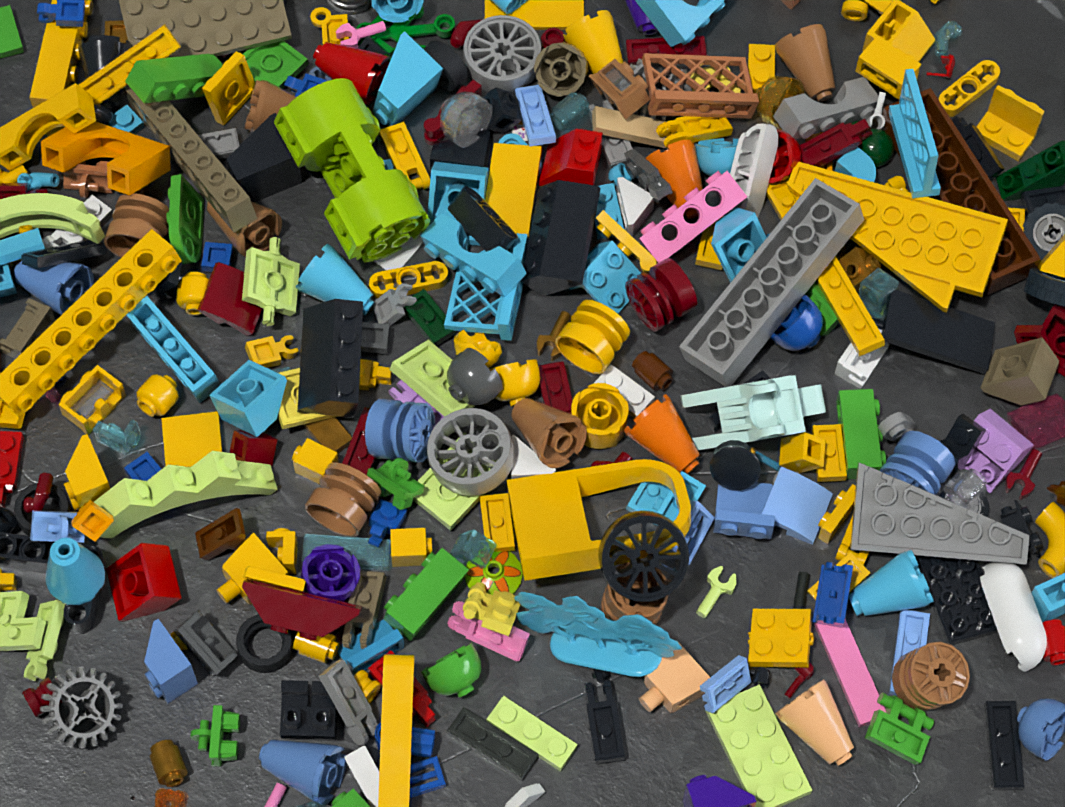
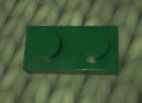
(428, 318)

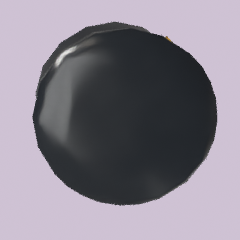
(735, 465)

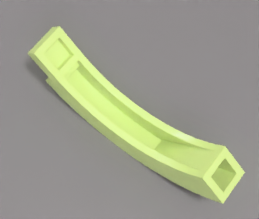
(48, 211)

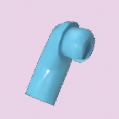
(38, 179)

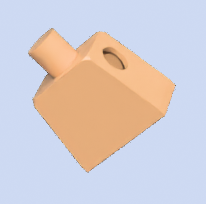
(674, 682)

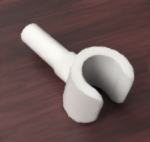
(878, 112)

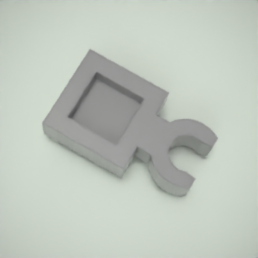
(390, 304)

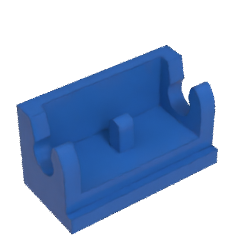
(832, 594)

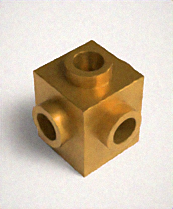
(858, 265)

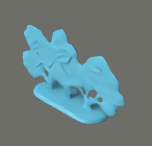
(591, 640)

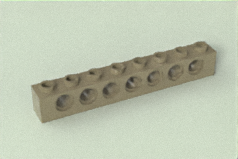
(195, 160)

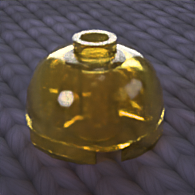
(773, 93)

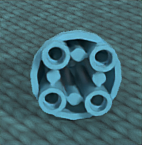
(892, 588)

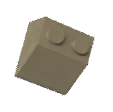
(1021, 372)

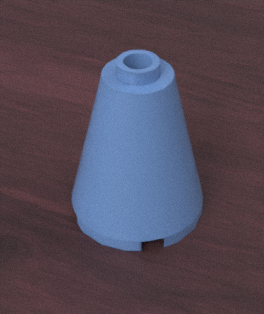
(55, 285)
(306, 767)

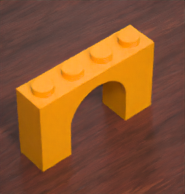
(135, 159)

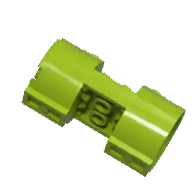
(334, 134)

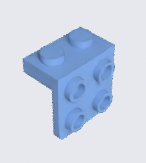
(742, 510)

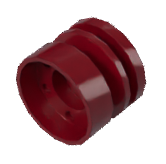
(661, 294)

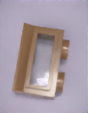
(621, 87)

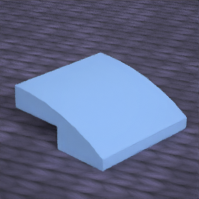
(797, 504)

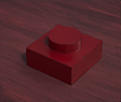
(1030, 332)

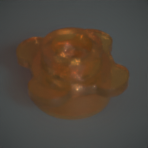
(166, 795)

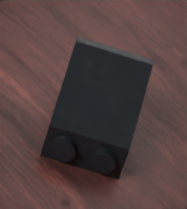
(264, 163)

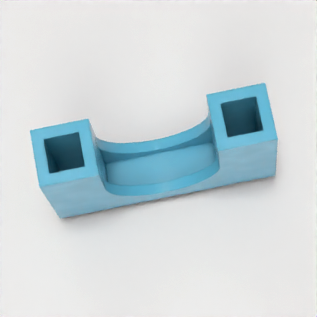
(678, 19)

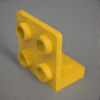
(1010, 123)

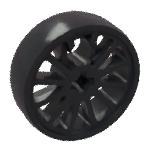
(607, 559)

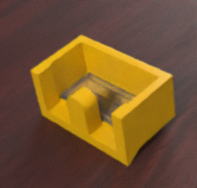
(92, 399)

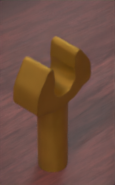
(549, 340)

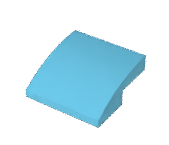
(660, 499)

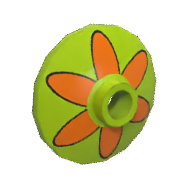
(507, 578)

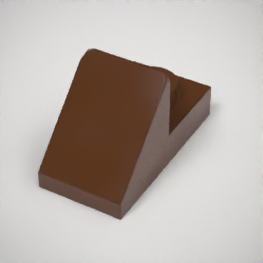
(221, 534)

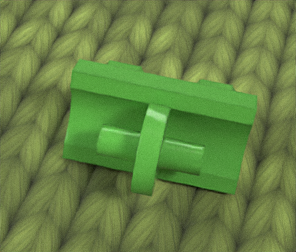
(395, 479)
(219, 749)

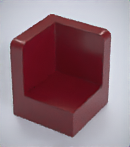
(253, 448)

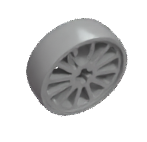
(492, 52)
(493, 430)

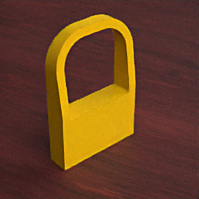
(553, 523)

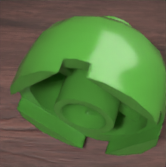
(454, 672)

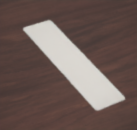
(365, 773)

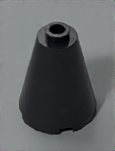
(97, 54)

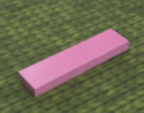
(850, 671)

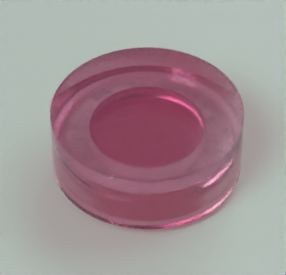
(53, 395)

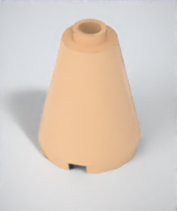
(818, 723)

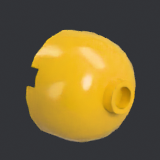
(518, 381)

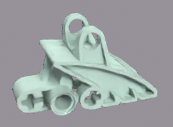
(758, 409)

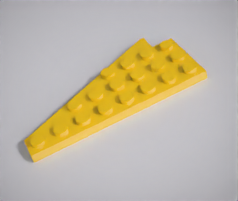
(919, 239)

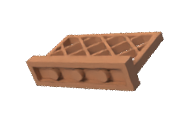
(701, 101)

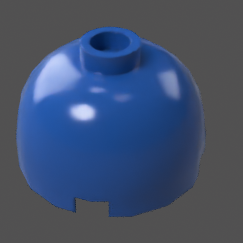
(800, 327)

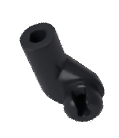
(103, 114)

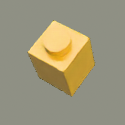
(802, 452)
(312, 460)
(409, 546)

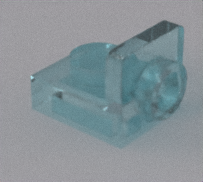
(875, 291)
(115, 438)
(474, 548)

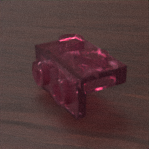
(1040, 421)

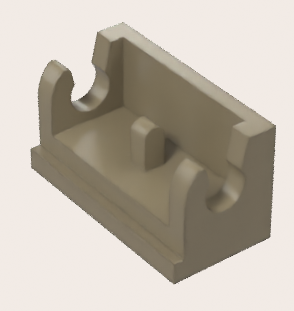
(27, 329)

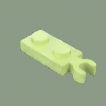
(53, 614)

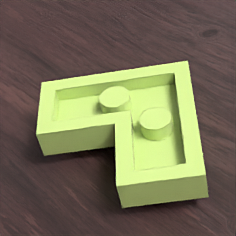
(15, 630)

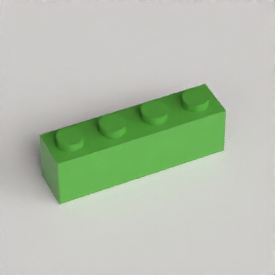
(172, 77)

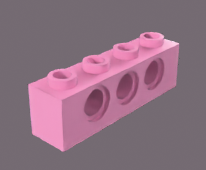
(730, 196)

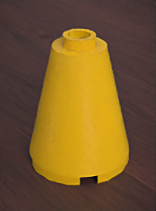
(595, 39)

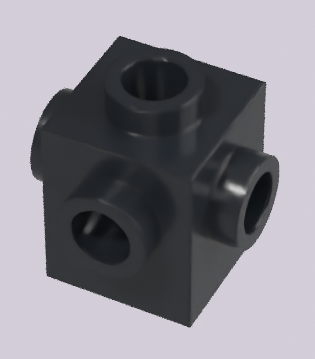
(505, 110)

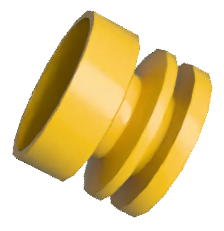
(592, 336)

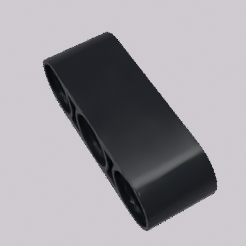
(481, 220)

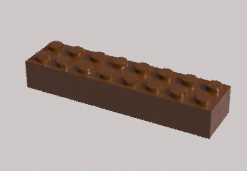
(968, 186)

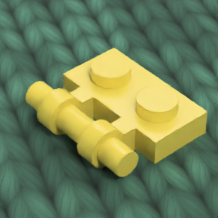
(494, 610)

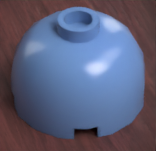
(1042, 727)

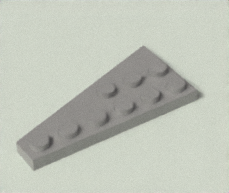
(902, 517)

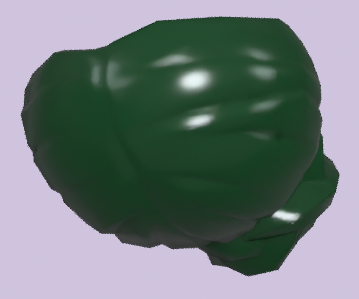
(878, 146)

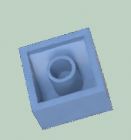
(167, 667)

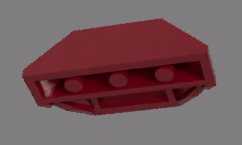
(298, 610)

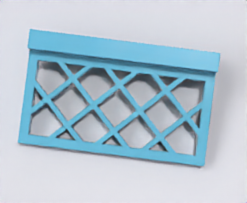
(915, 139)
(507, 306)

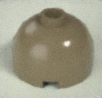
(561, 69)

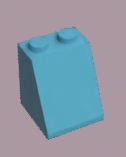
(407, 82)

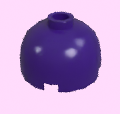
(330, 572)

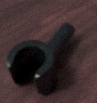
(760, 676)

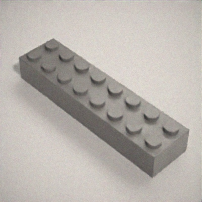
(772, 283)

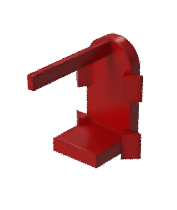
(946, 60)

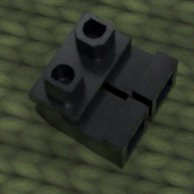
(307, 722)

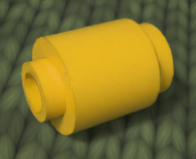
(320, 649)

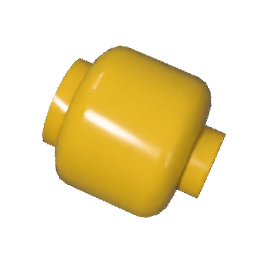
(191, 291)
(157, 395)

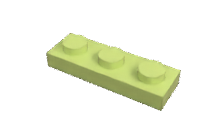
(532, 732)

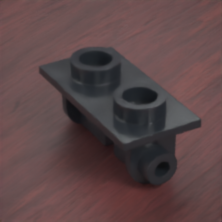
(1019, 519)

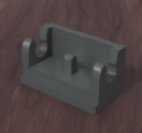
(205, 643)

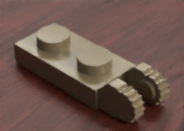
(369, 596)

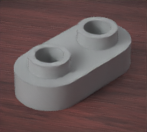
(896, 425)

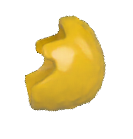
(479, 342)

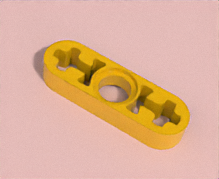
(971, 77)
(414, 270)

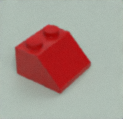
(573, 158)
(143, 581)

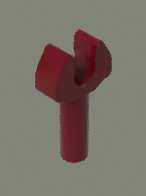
(1024, 475)

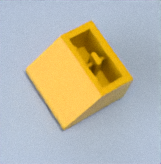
(903, 28)
(886, 65)

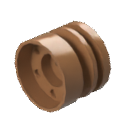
(133, 220)
(343, 499)
(616, 606)
(915, 678)

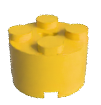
(610, 405)

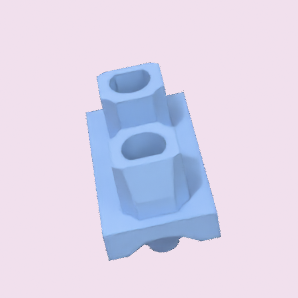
(54, 526)

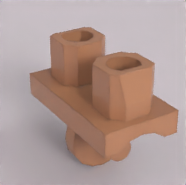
(87, 178)

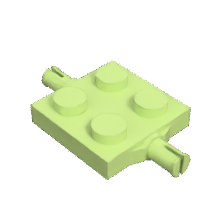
(270, 281)

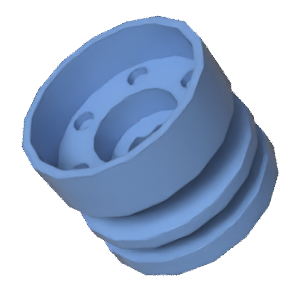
(399, 429)
(920, 461)

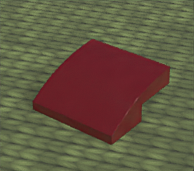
(224, 300)

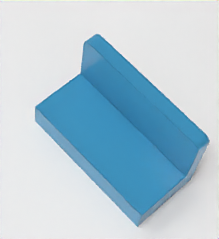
(382, 642)

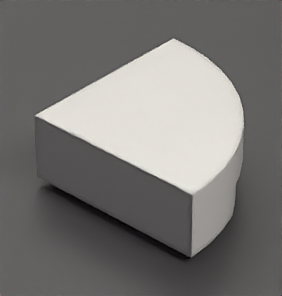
(526, 796)

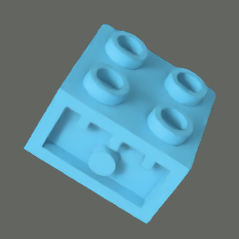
(607, 274)

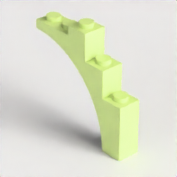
(174, 486)

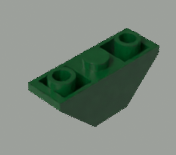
(1035, 173)

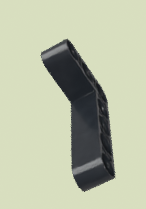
(19, 559)

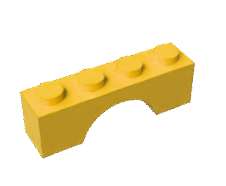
(68, 109)

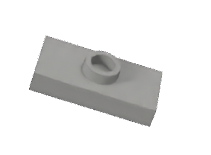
(221, 142)

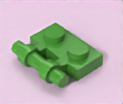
(897, 736)

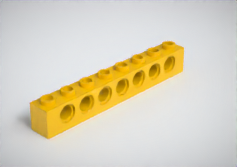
(86, 322)

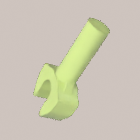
(716, 590)

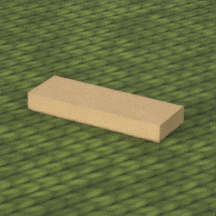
(634, 128)

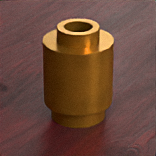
(168, 763)

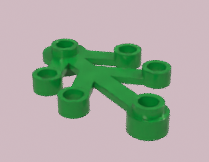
(416, 30)

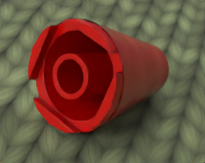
(360, 66)

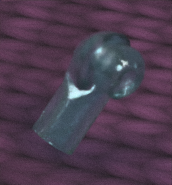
(948, 30)

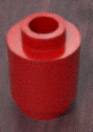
(1055, 642)

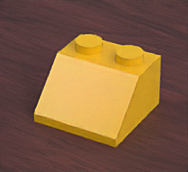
(85, 475)

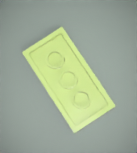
(759, 749)

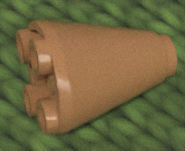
(265, 101)

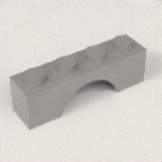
(804, 116)

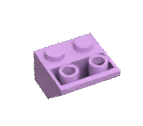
(998, 450)

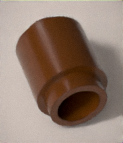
(652, 371)

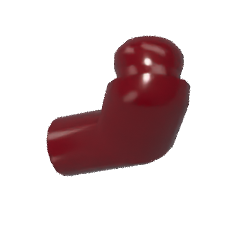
(460, 32)
(41, 495)

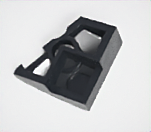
(473, 155)

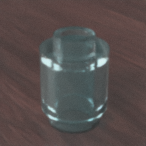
(569, 111)

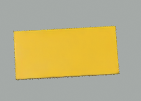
(543, 13)
(514, 184)

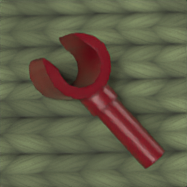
(804, 675)

